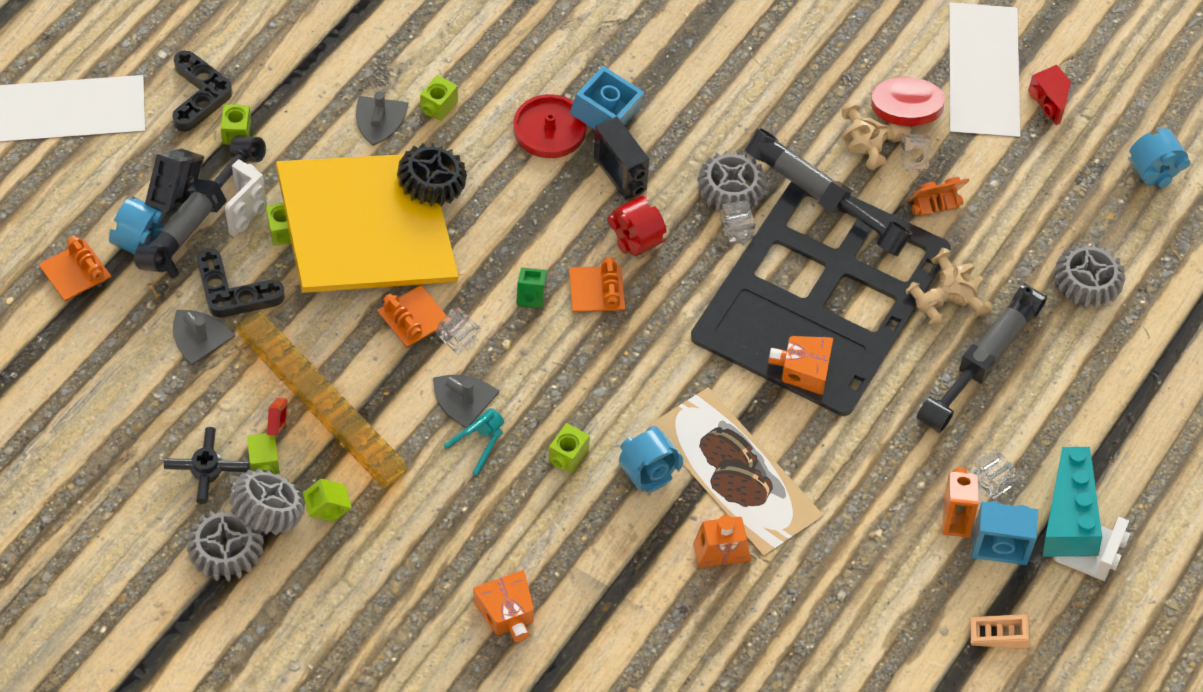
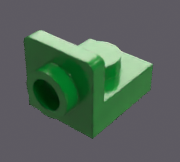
(531, 287)

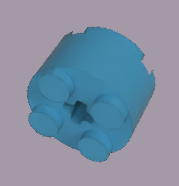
(1158, 157)
(135, 224)
(650, 459)

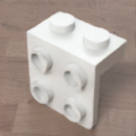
(249, 197)
(1108, 557)

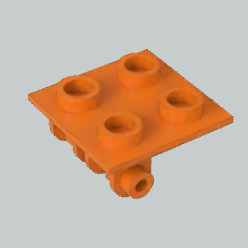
(944, 195)
(74, 269)
(597, 287)
(412, 315)

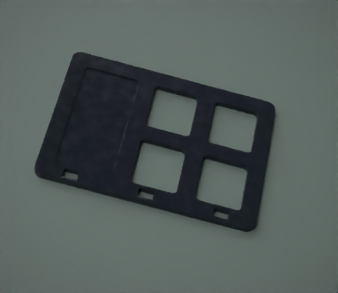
(755, 315)

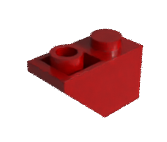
(1050, 91)

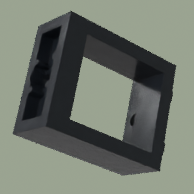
(621, 158)
(172, 178)

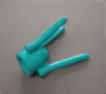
(486, 425)

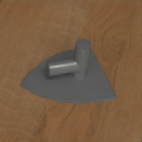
(379, 117)
(198, 334)
(463, 397)

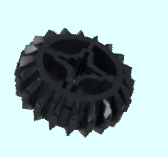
(416, 171)

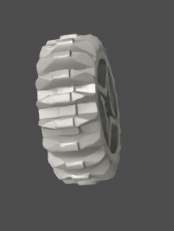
(731, 172)
(1083, 282)
(267, 501)
(244, 542)

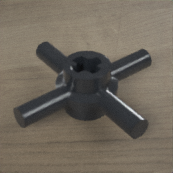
(206, 465)

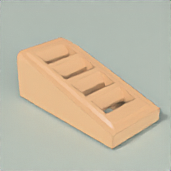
(1011, 621)

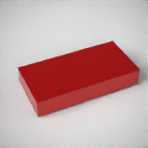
(277, 416)

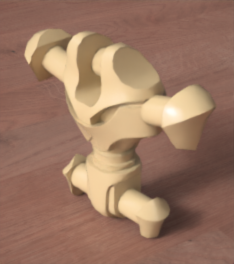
(870, 135)
(954, 287)

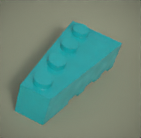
(1074, 511)

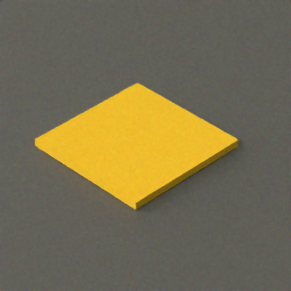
(359, 227)

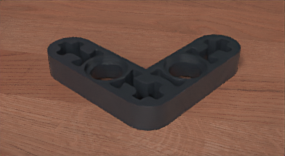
(206, 92)
(225, 294)

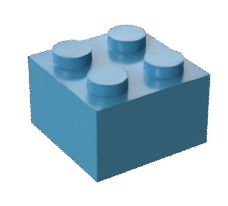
(605, 98)
(1004, 533)

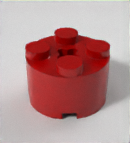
(637, 226)

